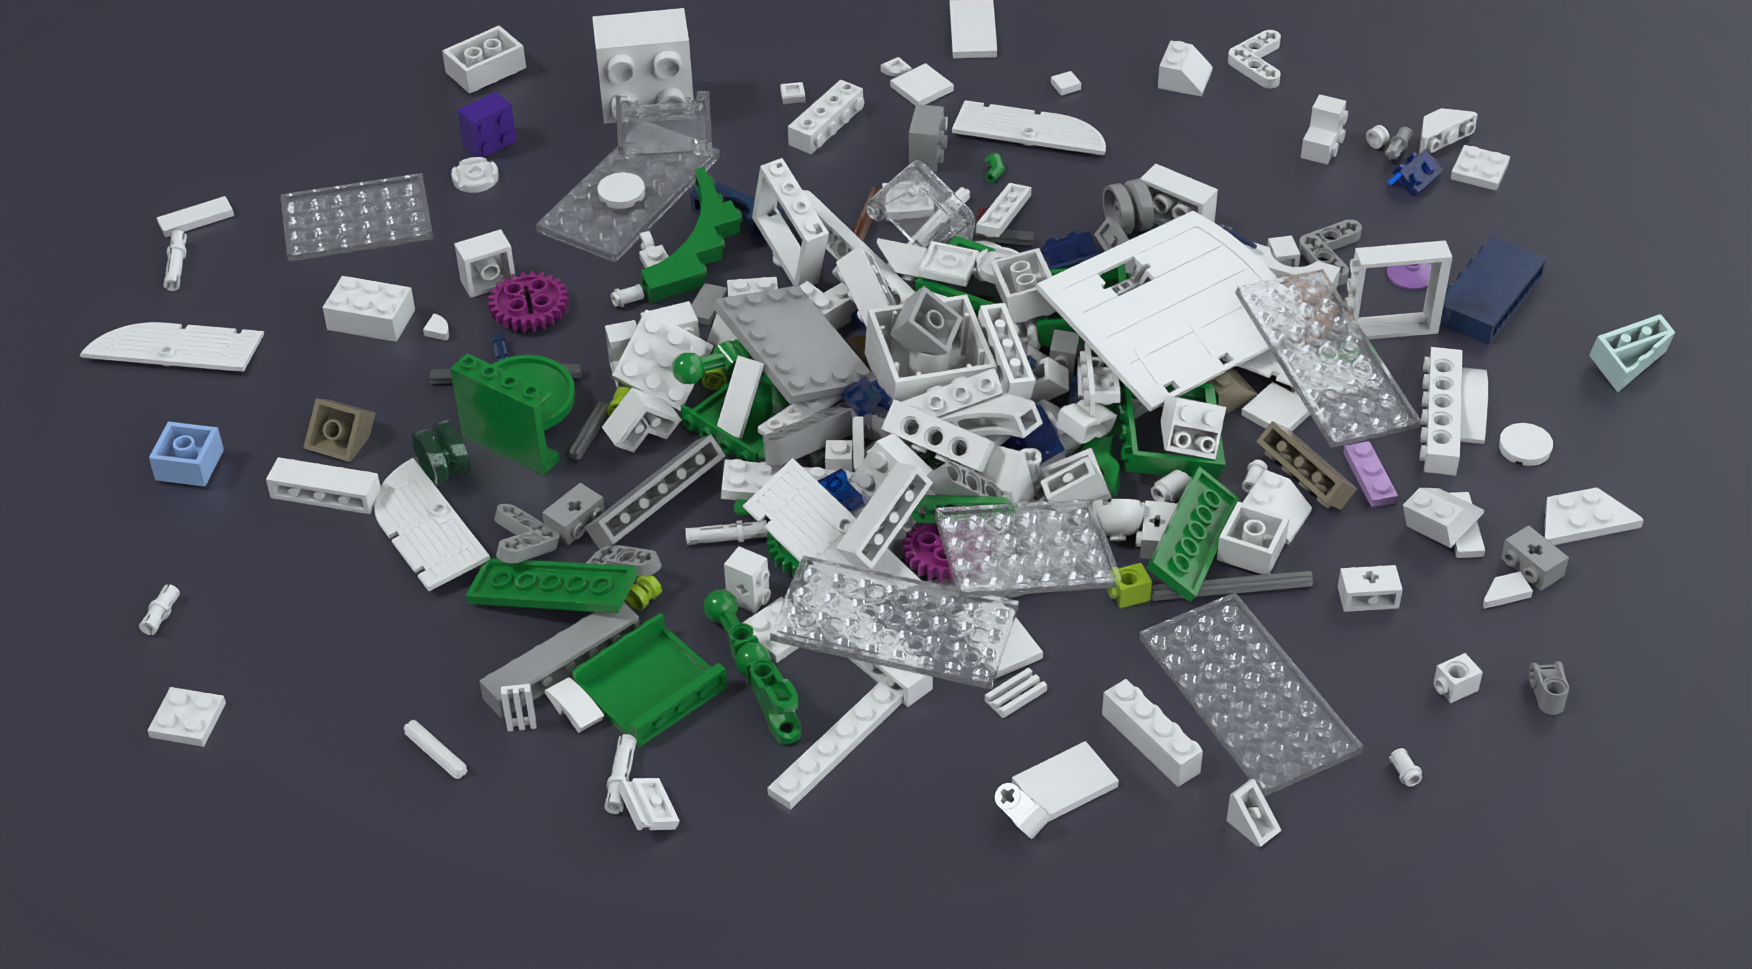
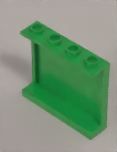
(502, 413)
(705, 417)
(649, 680)

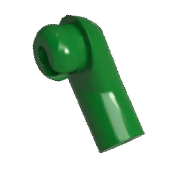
(996, 165)

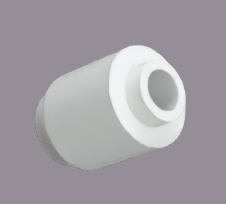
(1170, 487)

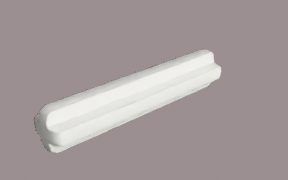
(435, 749)

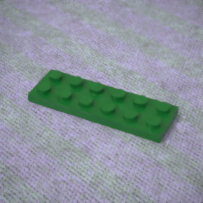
(1193, 534)
(552, 585)

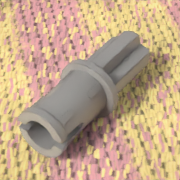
(1398, 143)

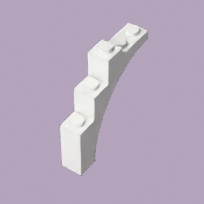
(998, 415)

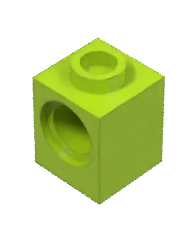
(1134, 587)

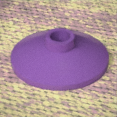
(1410, 276)

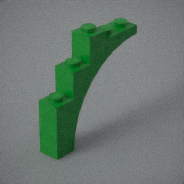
(686, 267)

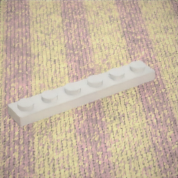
(834, 745)

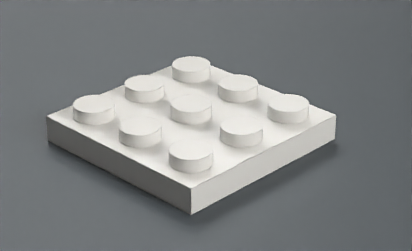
(649, 359)

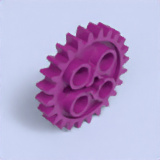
(509, 302)
(926, 553)

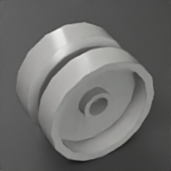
(1129, 205)

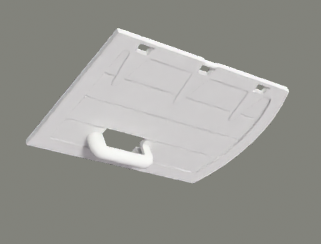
(1175, 323)

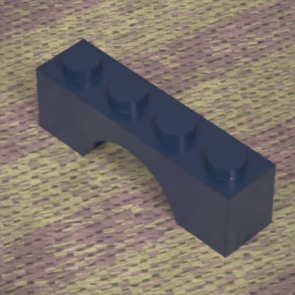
(741, 201)

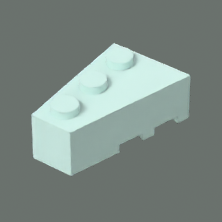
(1631, 349)

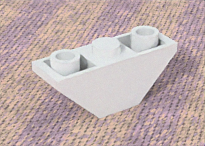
(1445, 128)

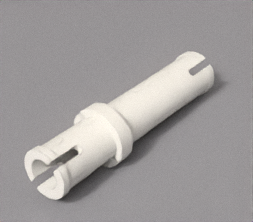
(176, 253)
(720, 533)
(621, 770)

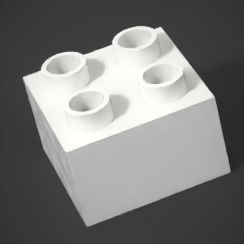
(643, 58)
(911, 373)

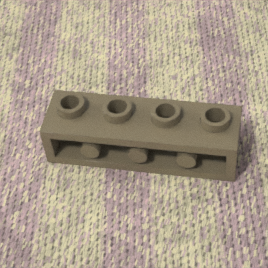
(1306, 465)

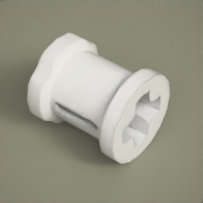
(1033, 459)

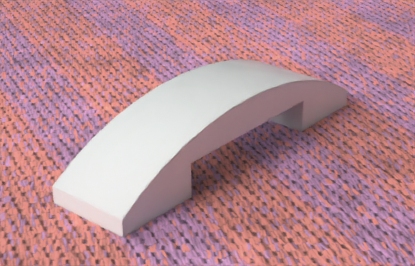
(1473, 405)

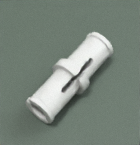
(159, 609)

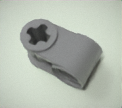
(1549, 686)

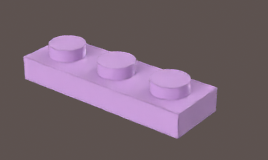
(1370, 474)

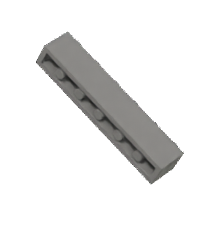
(654, 492)
(558, 656)

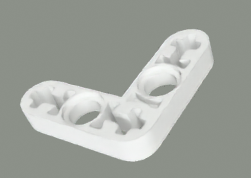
(1243, 58)

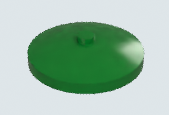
(549, 376)

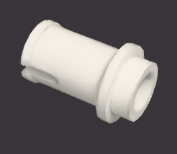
(627, 295)
(1255, 470)
(1408, 771)

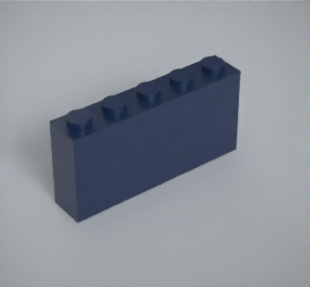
(1491, 289)

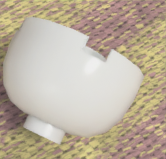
(1120, 517)

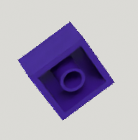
(487, 125)

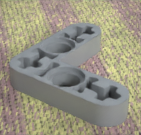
(1316, 246)
(531, 537)
(644, 560)

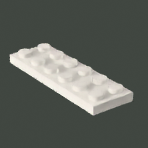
(745, 478)

